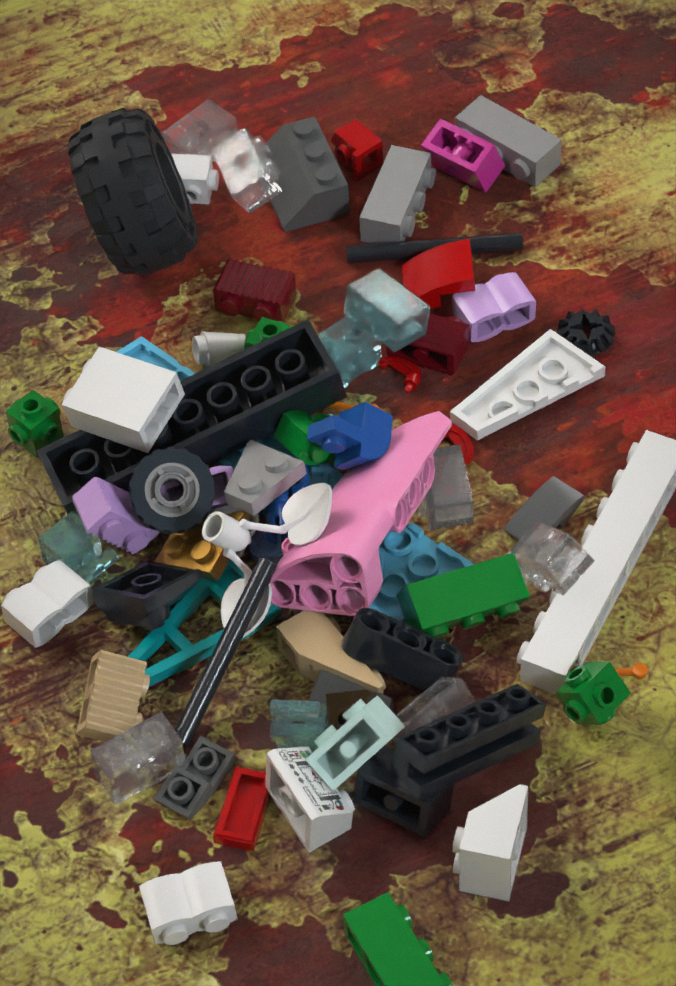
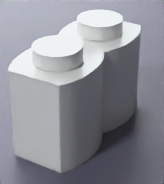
(47, 603)
(188, 903)

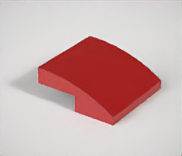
(440, 272)

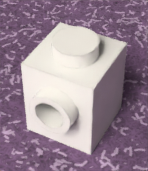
(197, 176)

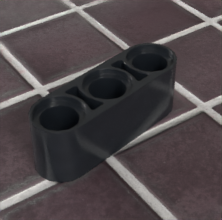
(399, 649)

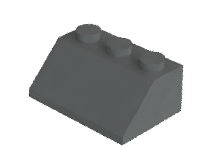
(309, 176)

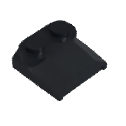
(145, 594)

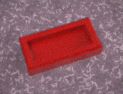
(243, 810)

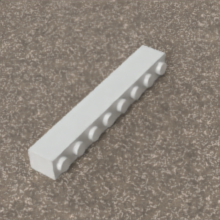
(615, 543)

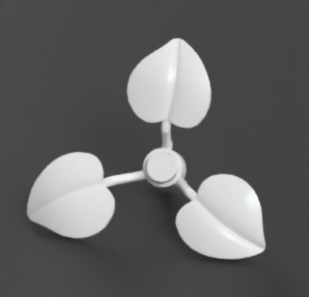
(304, 520)

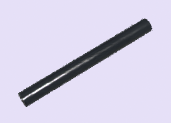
(410, 249)
(225, 650)

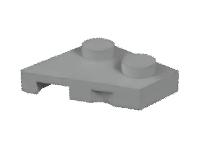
(261, 477)

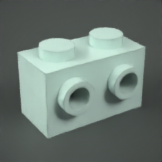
(348, 748)

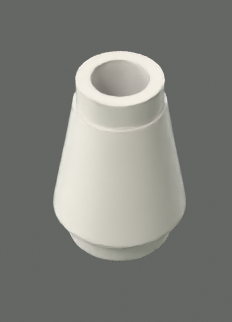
(216, 346)

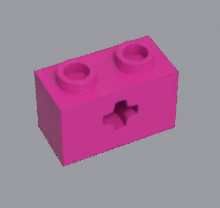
(463, 155)

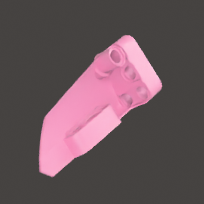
(378, 497)

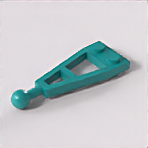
(187, 652)

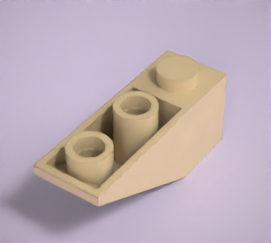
(314, 644)

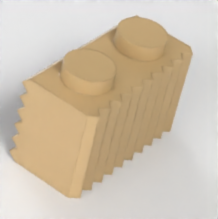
(112, 696)

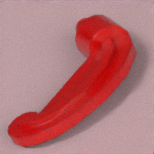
(406, 368)
(458, 436)

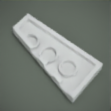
(526, 384)

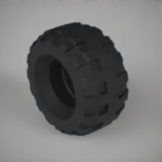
(132, 192)

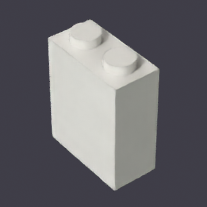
(123, 399)

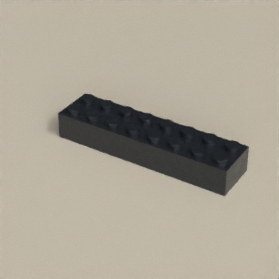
(217, 415)

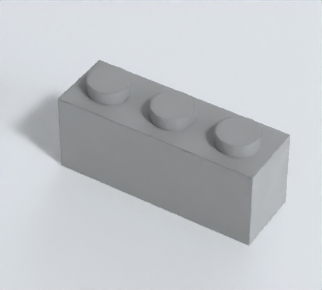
(524, 147)
(397, 196)

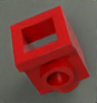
(358, 149)

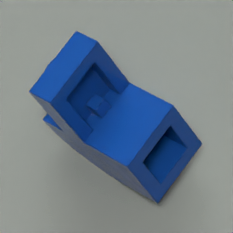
(354, 436)

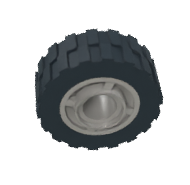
(165, 466)

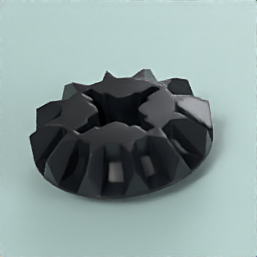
(601, 330)

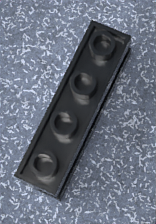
(467, 741)

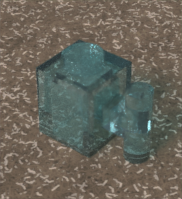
(76, 548)
(297, 723)

